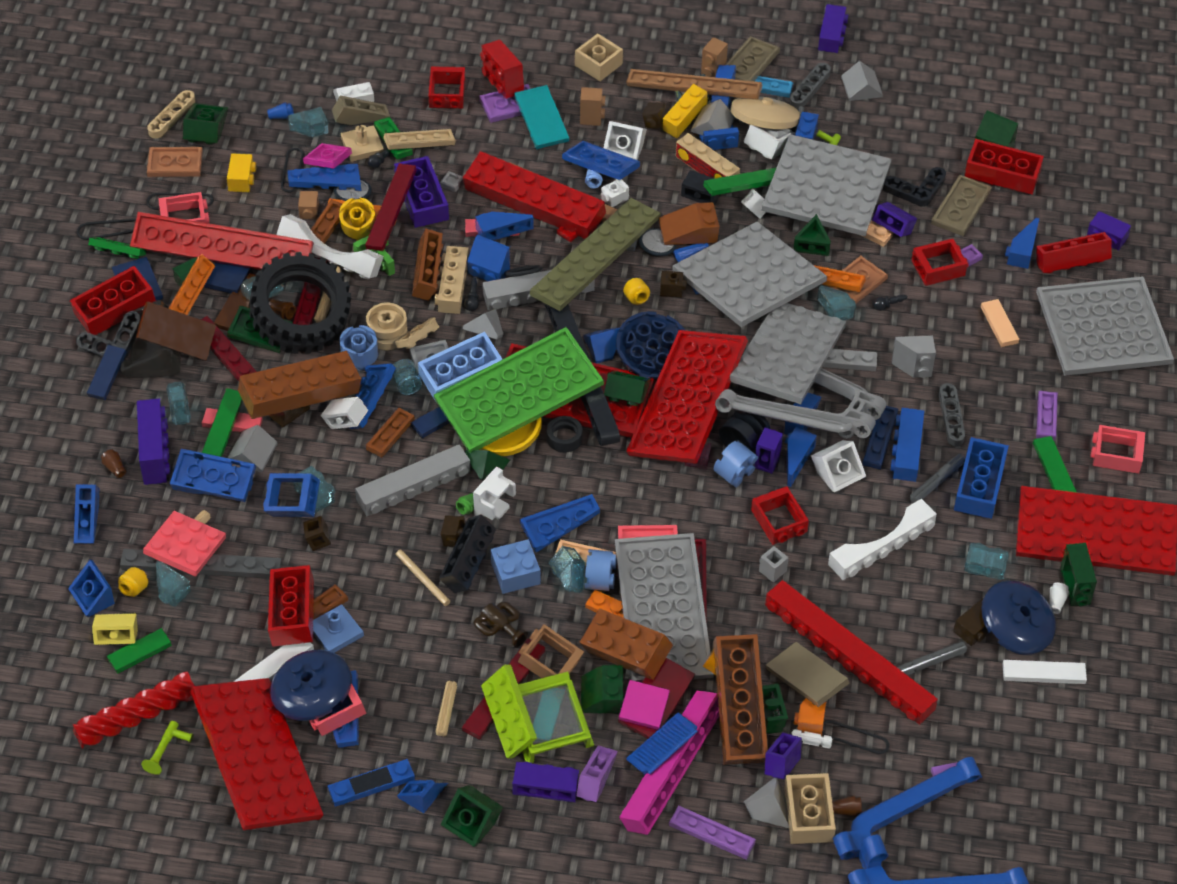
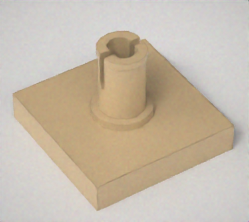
(363, 142)

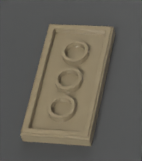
(753, 58)
(961, 205)
(807, 674)

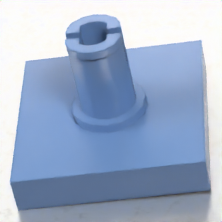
(336, 629)

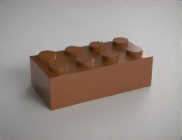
(626, 643)

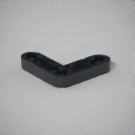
(892, 183)
(117, 342)

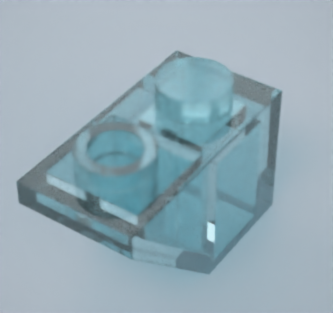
(309, 122)
(569, 568)

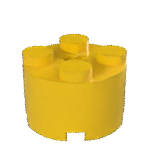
(357, 218)

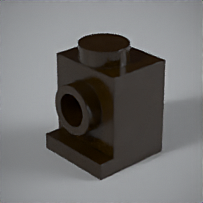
(452, 529)
(316, 533)

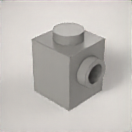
(773, 564)

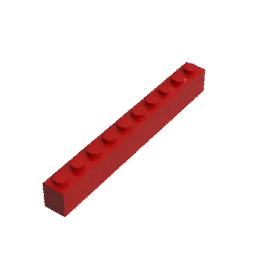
(851, 652)

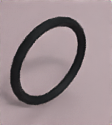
(523, 270)

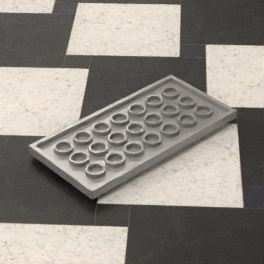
(788, 352)
(665, 594)

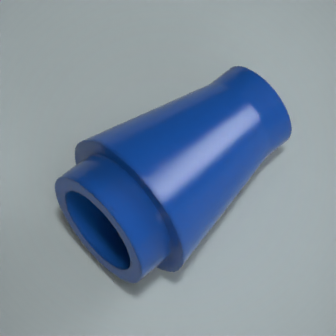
(280, 111)

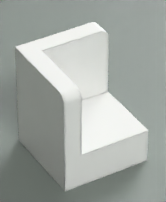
(754, 202)

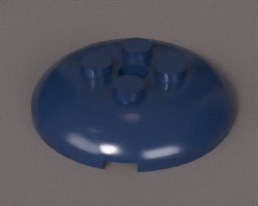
(644, 331)
(1019, 617)
(310, 685)

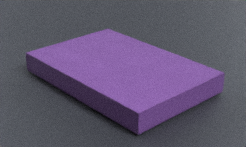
(499, 107)

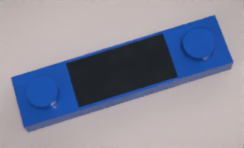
(371, 782)

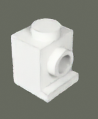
(615, 193)

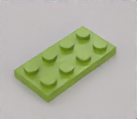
(508, 711)

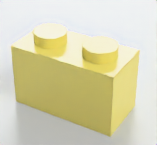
(115, 629)

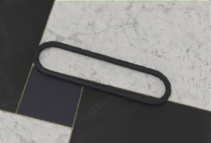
(285, 167)
(861, 731)

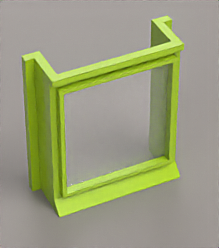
(554, 714)

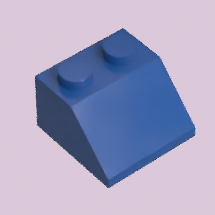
(488, 259)

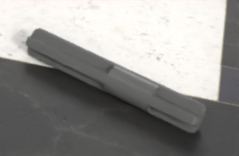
(941, 475)
(933, 658)

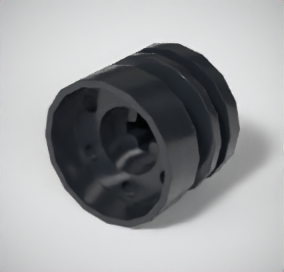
(743, 428)

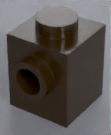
(654, 115)
(672, 284)

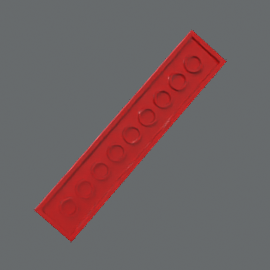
(215, 242)

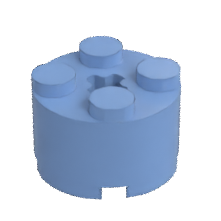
(360, 345)
(735, 463)
(599, 570)

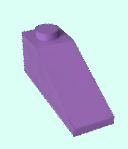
(596, 773)

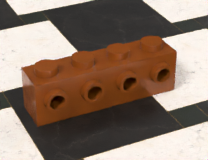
(427, 265)

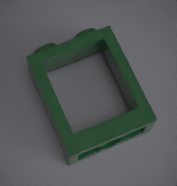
(1078, 574)

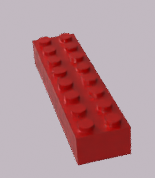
(534, 195)

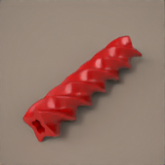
(131, 711)

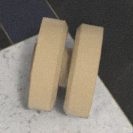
(388, 323)

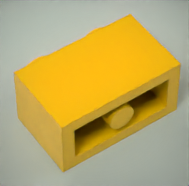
(240, 172)

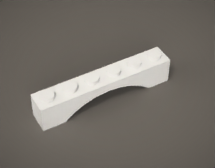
(364, 262)
(852, 558)

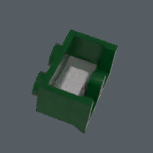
(774, 709)

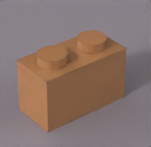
(712, 56)
(591, 106)

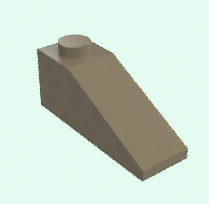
(358, 111)

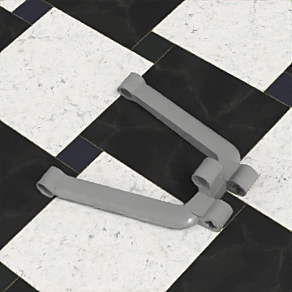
(856, 419)

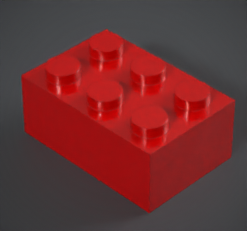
(502, 68)

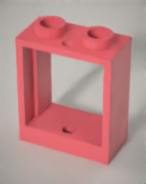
(185, 202)
(1118, 436)
(342, 717)

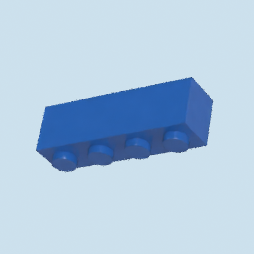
(908, 444)

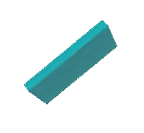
(541, 117)

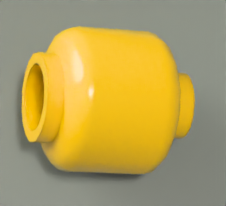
(636, 291)
(132, 582)

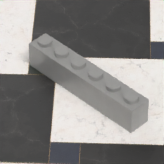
(515, 290)
(412, 480)

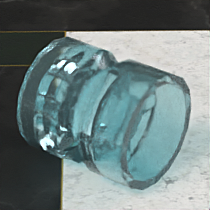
(406, 377)

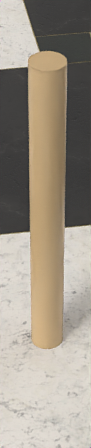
(423, 578)

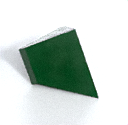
(813, 239)
(485, 462)

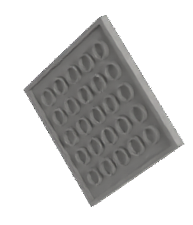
(828, 182)
(749, 274)
(1104, 326)

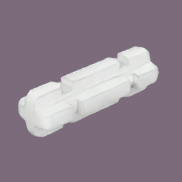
(813, 738)

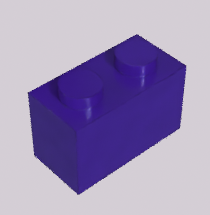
(894, 219)
(1114, 228)
(768, 450)
(783, 755)

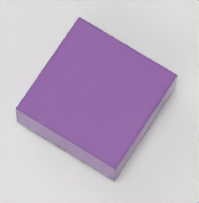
(971, 254)

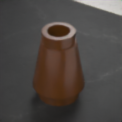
(282, 308)
(113, 463)
(848, 806)

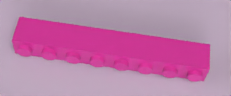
(659, 786)

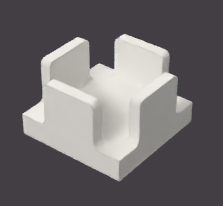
(488, 493)

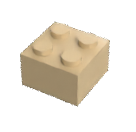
(598, 57)

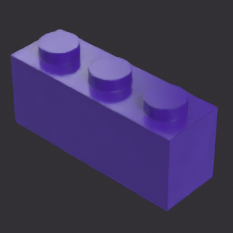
(833, 28)
(545, 781)

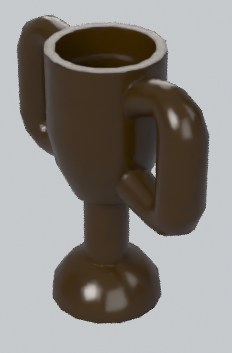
(500, 622)

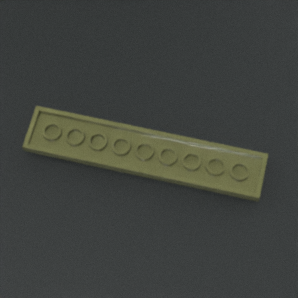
(594, 254)

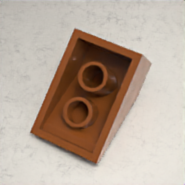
(690, 225)

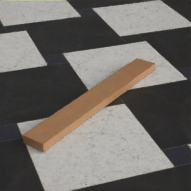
(683, 82)

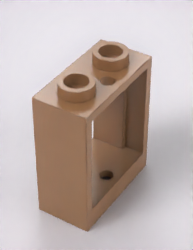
(558, 643)

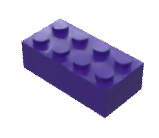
(425, 196)
(153, 441)

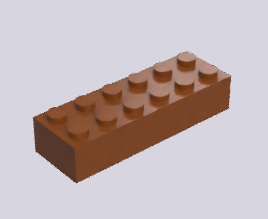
(299, 384)
(740, 699)

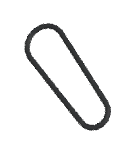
(165, 193)
(103, 222)

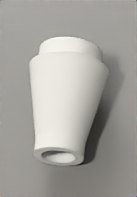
(1058, 596)

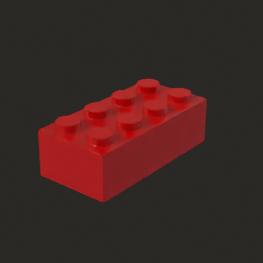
(1004, 166)
(108, 301)
(291, 605)

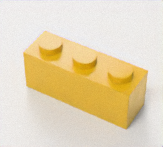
(684, 111)

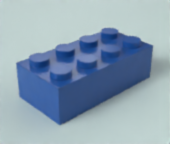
(981, 478)

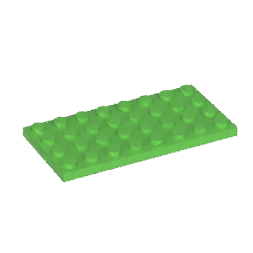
(518, 390)

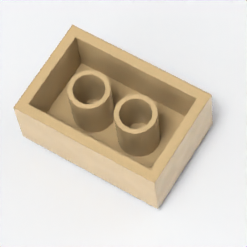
(809, 808)

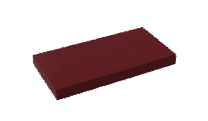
(669, 677)

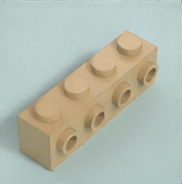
(453, 279)

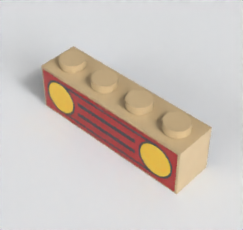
(703, 158)

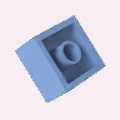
(515, 566)

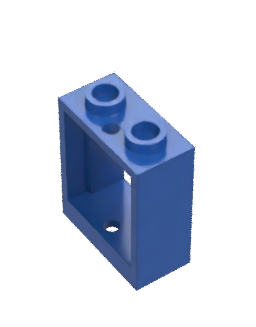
(307, 499)

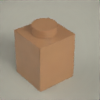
(308, 205)

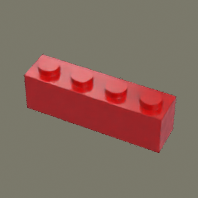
(1074, 252)

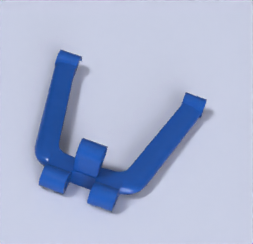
(871, 847)

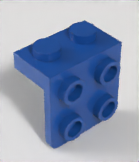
(721, 138)

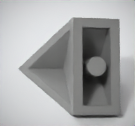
(487, 323)
(769, 804)

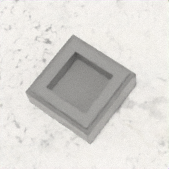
(451, 181)

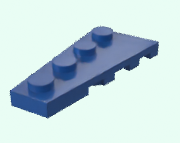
(341, 176)
(373, 387)
(554, 523)
(349, 733)

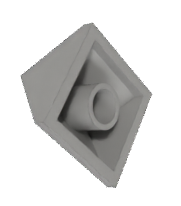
(861, 83)
(713, 117)
(254, 447)

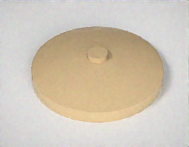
(765, 113)

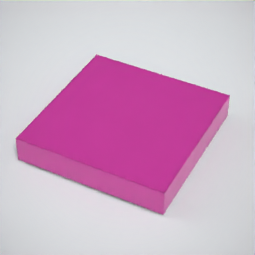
(327, 155)
(644, 704)

